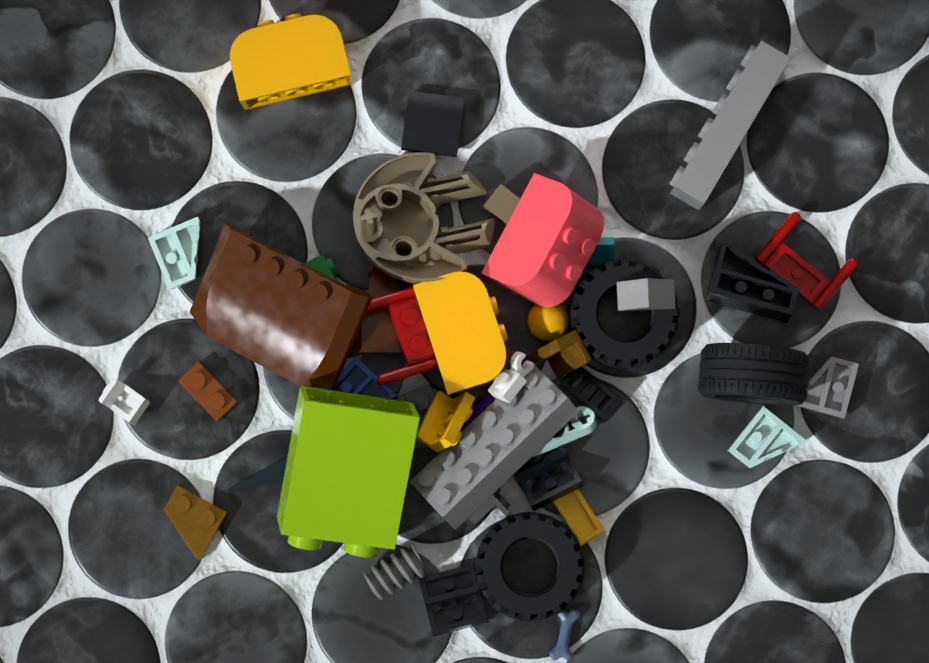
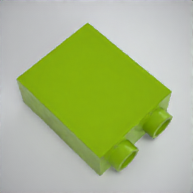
(347, 471)

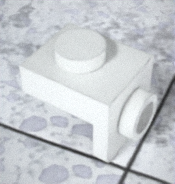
(124, 401)

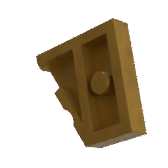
(194, 519)

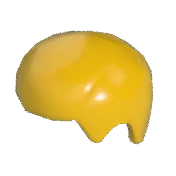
(548, 322)

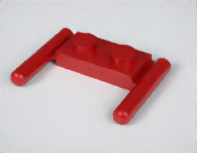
(793, 268)
(410, 334)

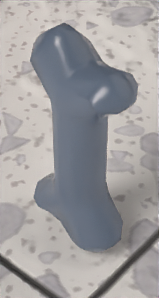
(562, 649)

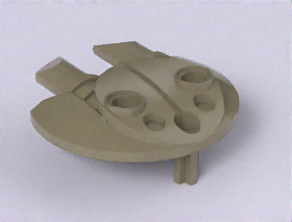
(413, 219)

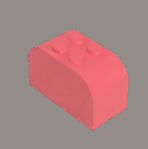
(545, 243)

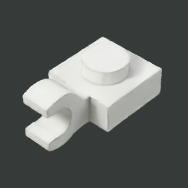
(510, 381)

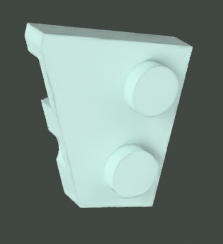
(178, 252)
(764, 439)

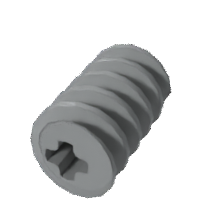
(395, 572)

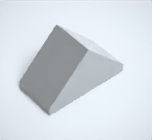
(645, 294)

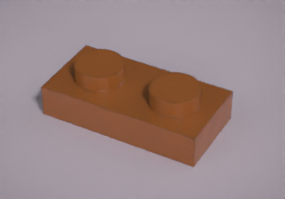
(207, 391)

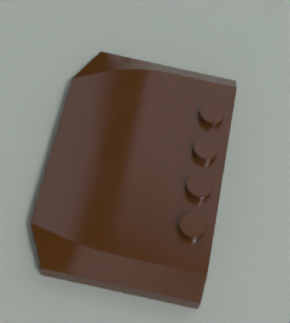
(278, 310)

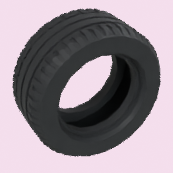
(753, 374)

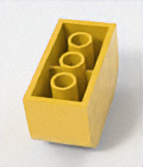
(288, 60)
(463, 330)

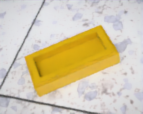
(579, 516)

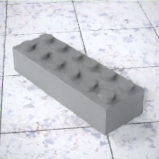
(732, 120)
(493, 448)

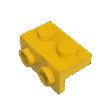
(444, 420)

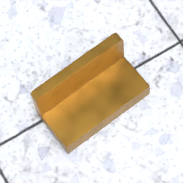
(562, 354)

